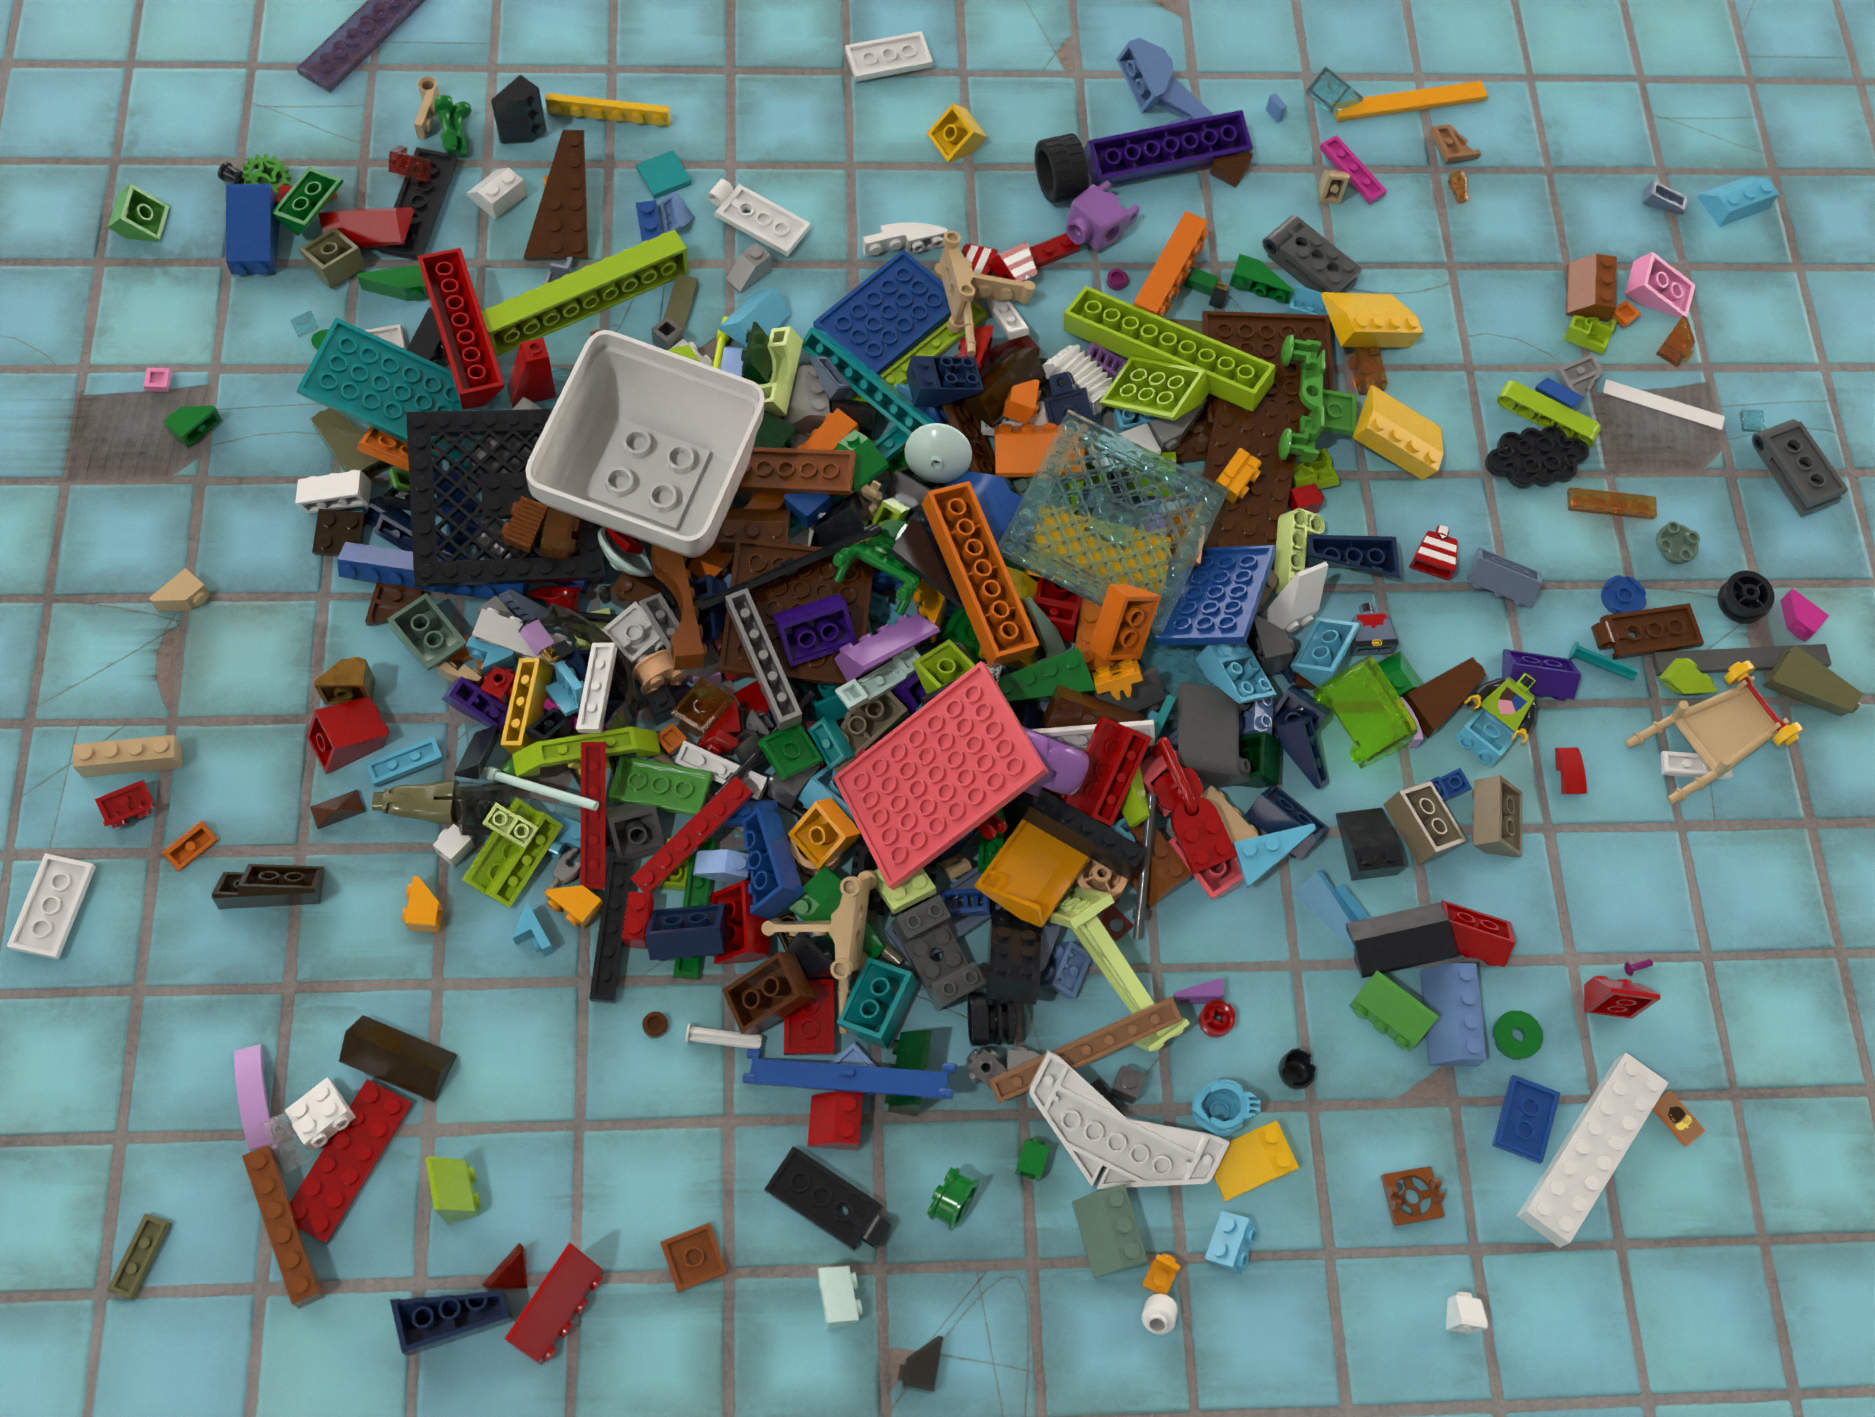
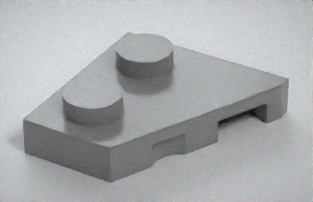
(1580, 374)

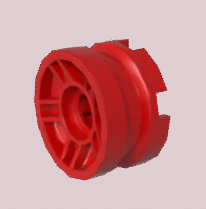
(1216, 1028)

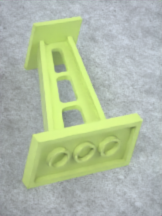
(1079, 912)

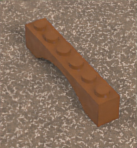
(686, 642)
(272, 1198)

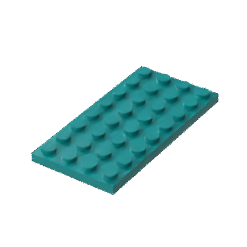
(379, 383)

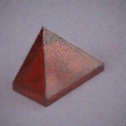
(510, 1273)

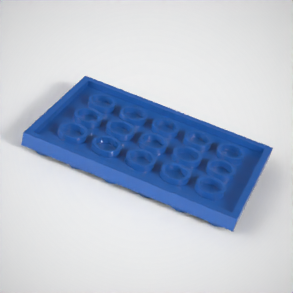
(887, 312)
(1220, 597)

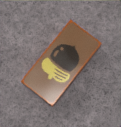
(1677, 1118)

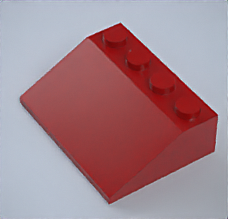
(555, 1305)

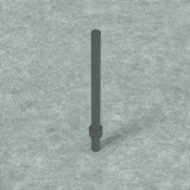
(1140, 913)

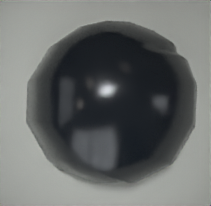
(1297, 1069)

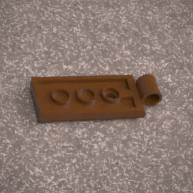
(1654, 630)

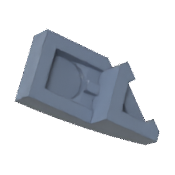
(558, 270)

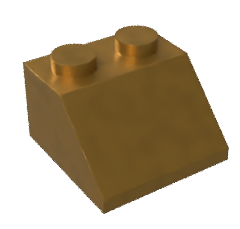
(346, 681)

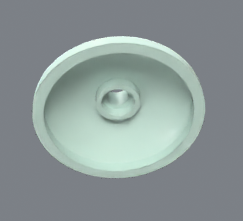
(941, 444)
(624, 561)

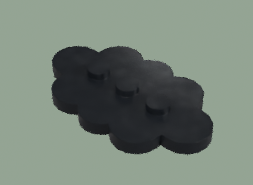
(1537, 457)

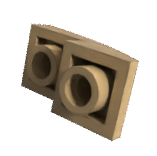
(450, 672)

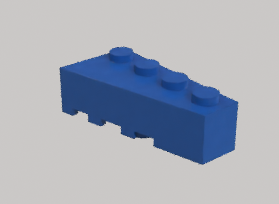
(770, 863)

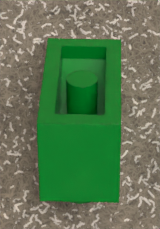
(191, 423)

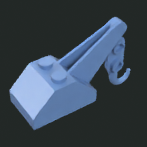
(1152, 83)

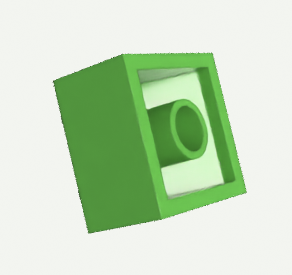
(138, 215)

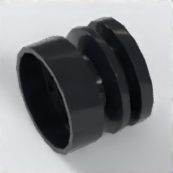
(990, 1019)

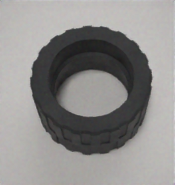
(1061, 167)

